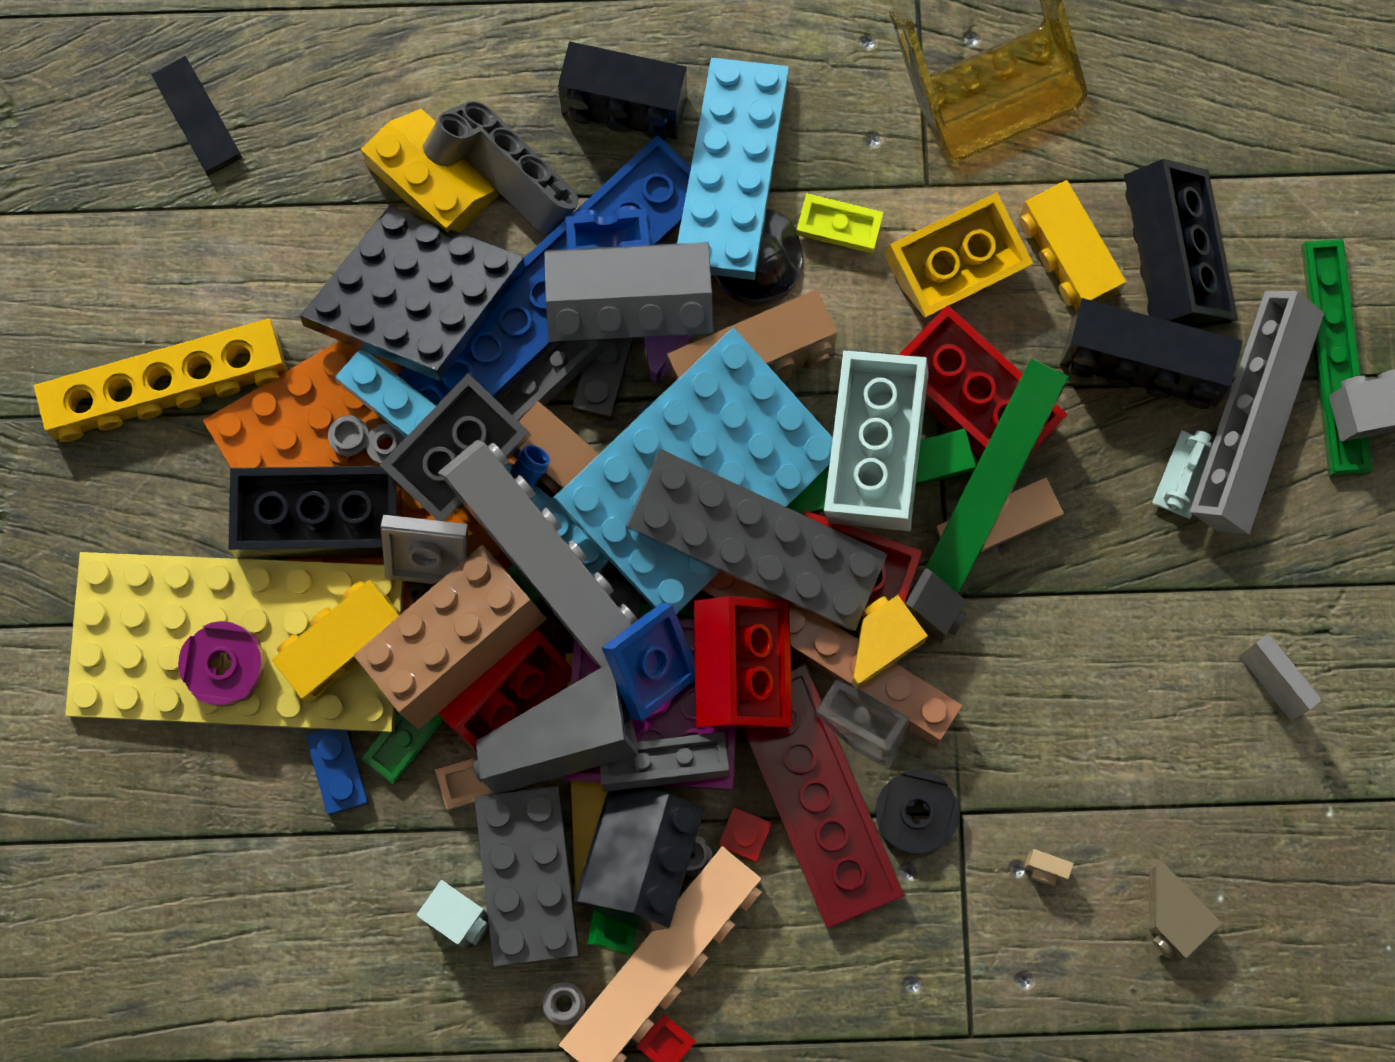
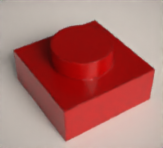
(745, 834)
(666, 1041)

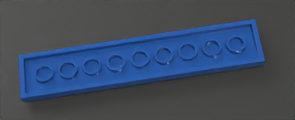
(518, 325)

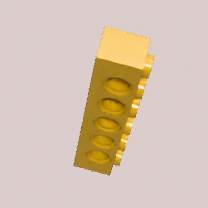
(60, 396)

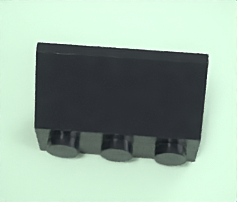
(639, 857)

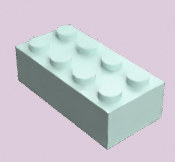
(876, 440)

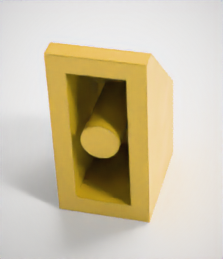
(885, 638)

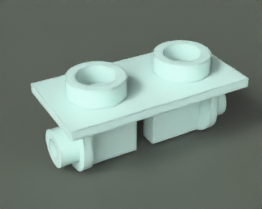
(1183, 473)

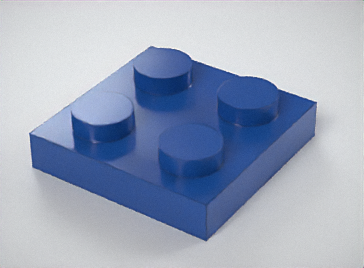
(650, 661)

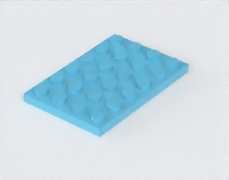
(720, 415)

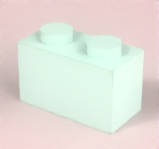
(454, 915)

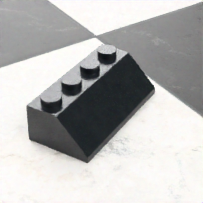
(1180, 244)

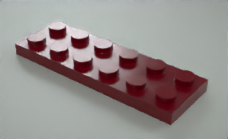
(823, 810)

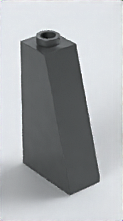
(559, 737)

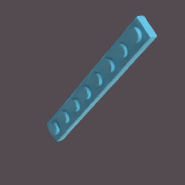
(406, 407)

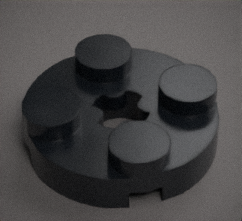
(937, 799)

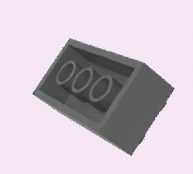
(527, 877)

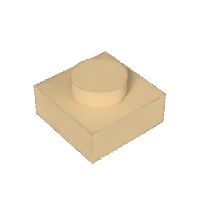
(1047, 867)

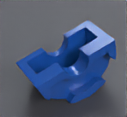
(624, 228)

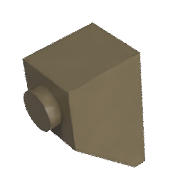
(1176, 914)

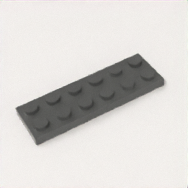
(756, 540)

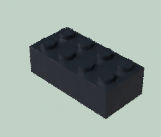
(1150, 354)
(310, 511)

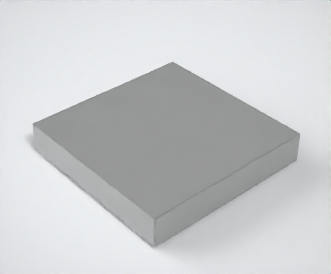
(422, 548)
(1280, 677)

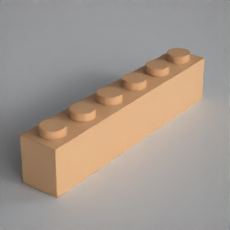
(663, 960)

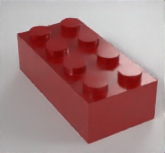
(969, 380)

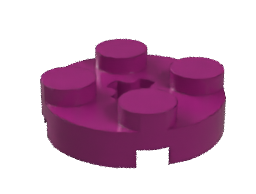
(208, 644)

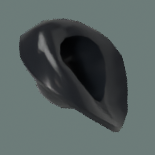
(776, 268)

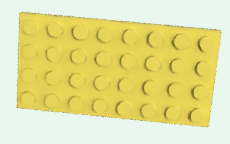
(144, 607)

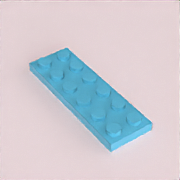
(734, 163)

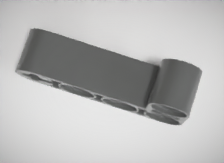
(504, 161)

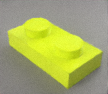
(839, 223)

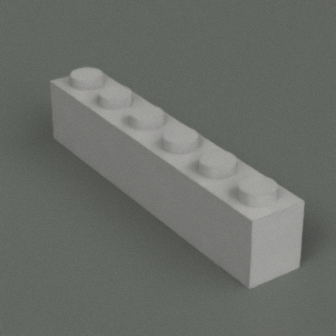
(1257, 412)
(536, 548)

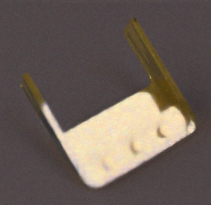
(998, 89)

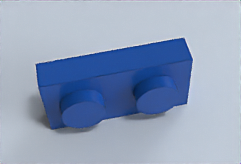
(337, 770)

